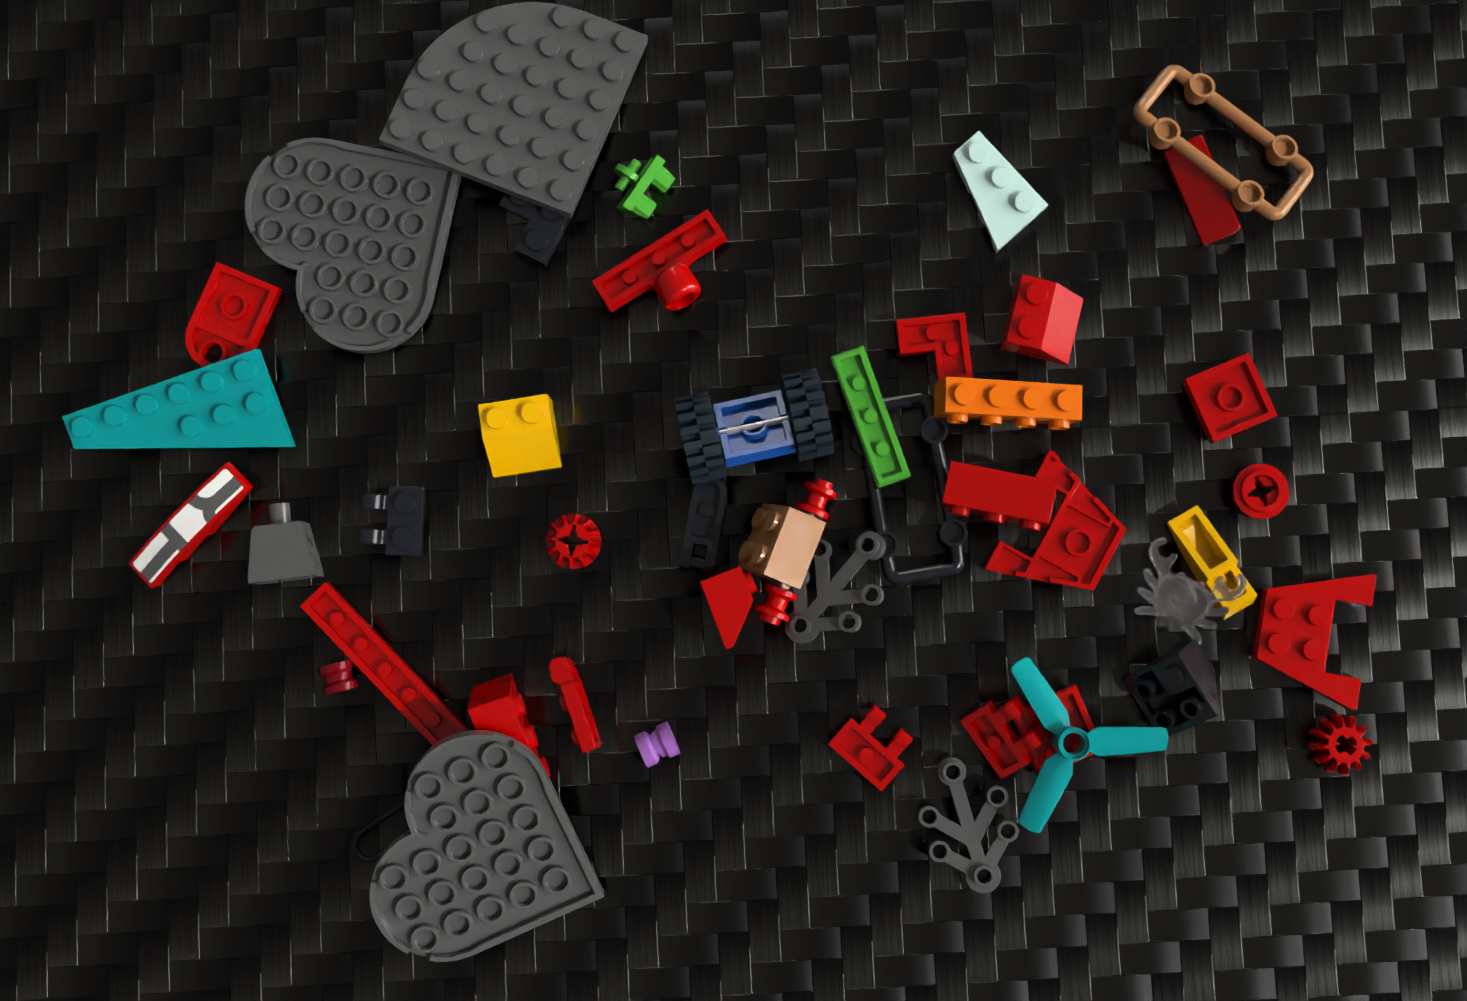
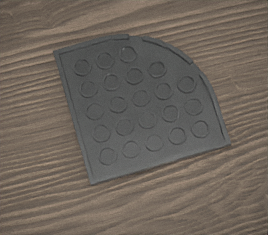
(518, 99)

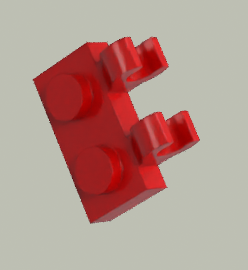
(996, 738)
(866, 753)

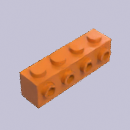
(1007, 401)

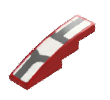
(190, 524)

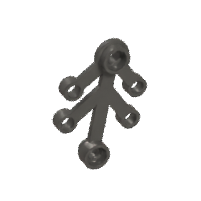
(831, 594)
(970, 831)

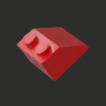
(1042, 320)
(730, 601)

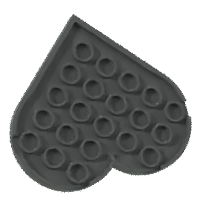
(360, 234)
(481, 852)

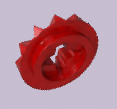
(1266, 476)
(584, 553)

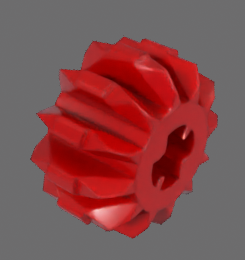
(1352, 747)

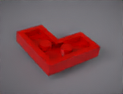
(943, 336)

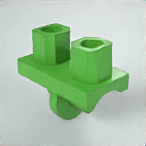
(651, 174)

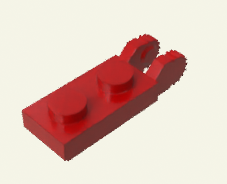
(575, 702)

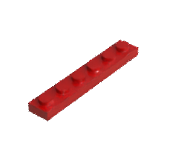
(382, 664)

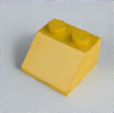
(520, 435)

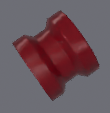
(337, 677)

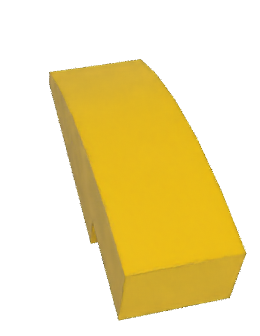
(1209, 556)

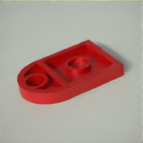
(230, 314)

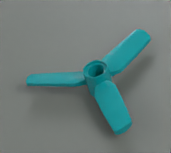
(1058, 767)

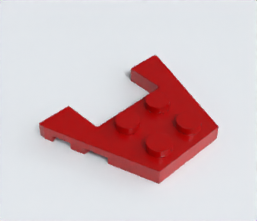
(1075, 542)
(1297, 630)

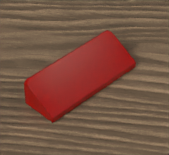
(1203, 196)

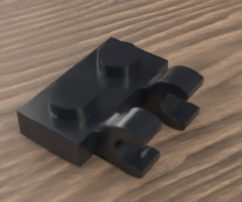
(404, 520)

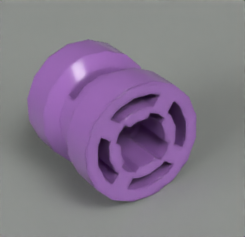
(657, 744)

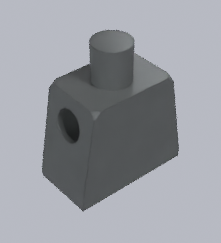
(282, 549)

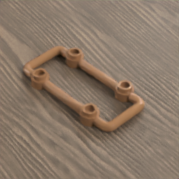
(1279, 149)

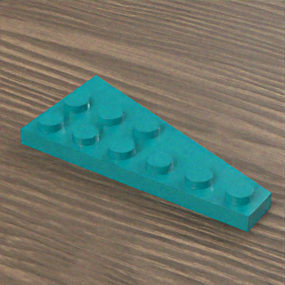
(206, 408)

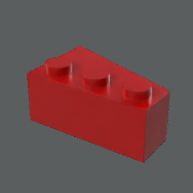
(999, 496)
(501, 709)

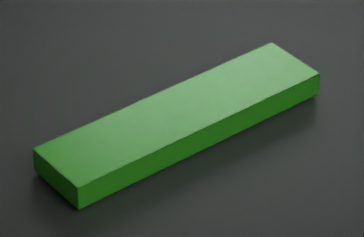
(870, 417)

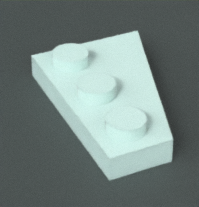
(1000, 193)

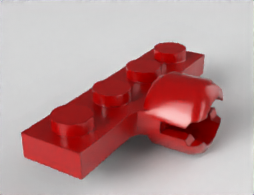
(663, 266)

